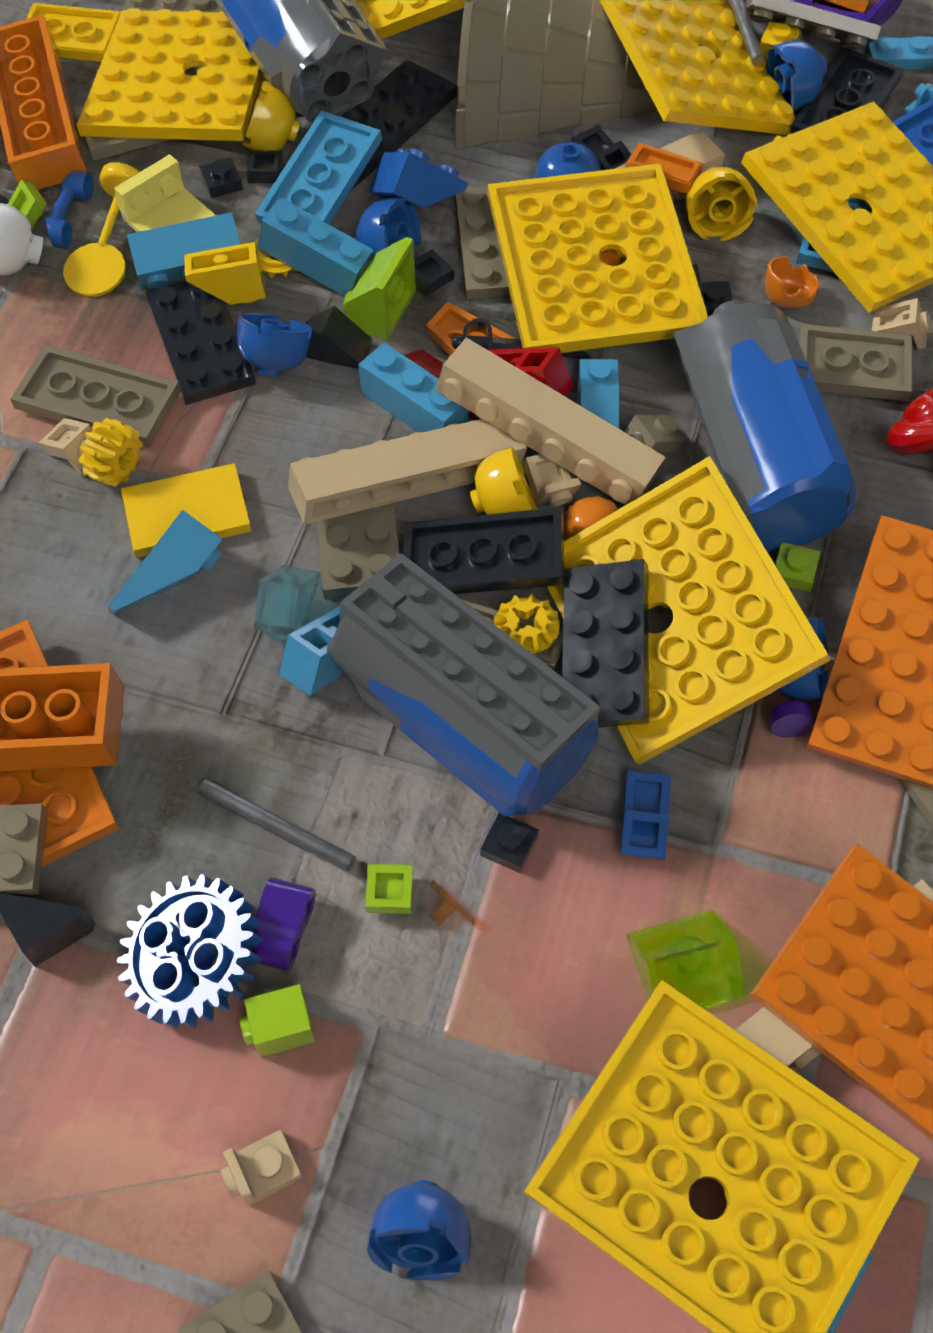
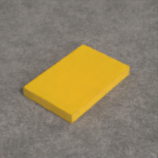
(78, 30)
(207, 495)

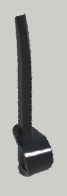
(490, 343)

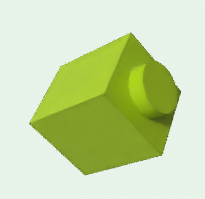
(277, 1021)

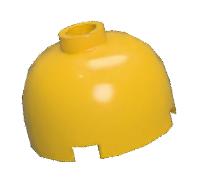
(271, 121)
(720, 203)
(502, 485)

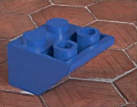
(415, 179)

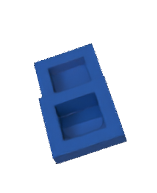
(645, 815)

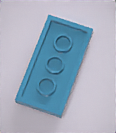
(324, 167)

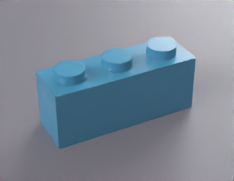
(313, 247)
(161, 251)
(407, 391)

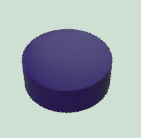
(791, 719)

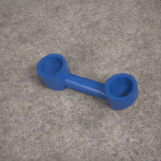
(74, 186)

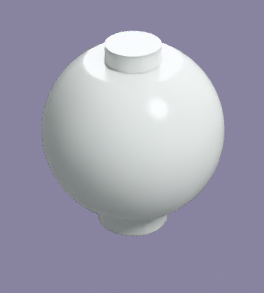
(16, 241)

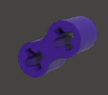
(283, 918)

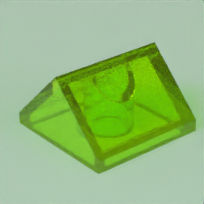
(692, 956)

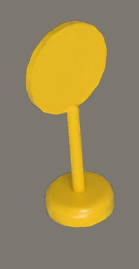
(99, 266)

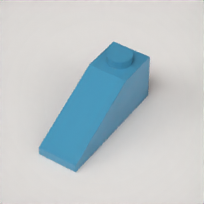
(599, 388)
(173, 561)
(306, 656)

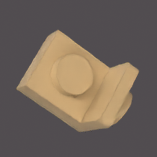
(904, 318)
(65, 440)
(260, 1168)

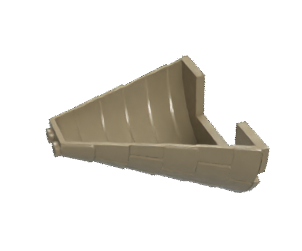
(541, 70)

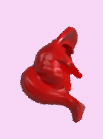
(915, 429)

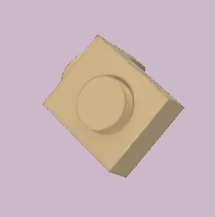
(549, 481)

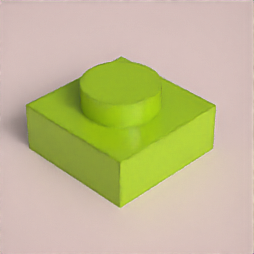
(28, 201)
(797, 565)
(389, 889)

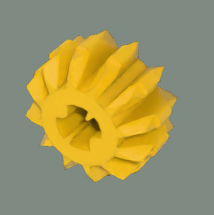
(110, 452)

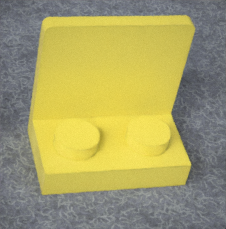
(158, 198)

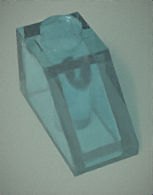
(285, 600)

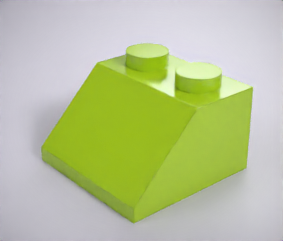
(383, 290)

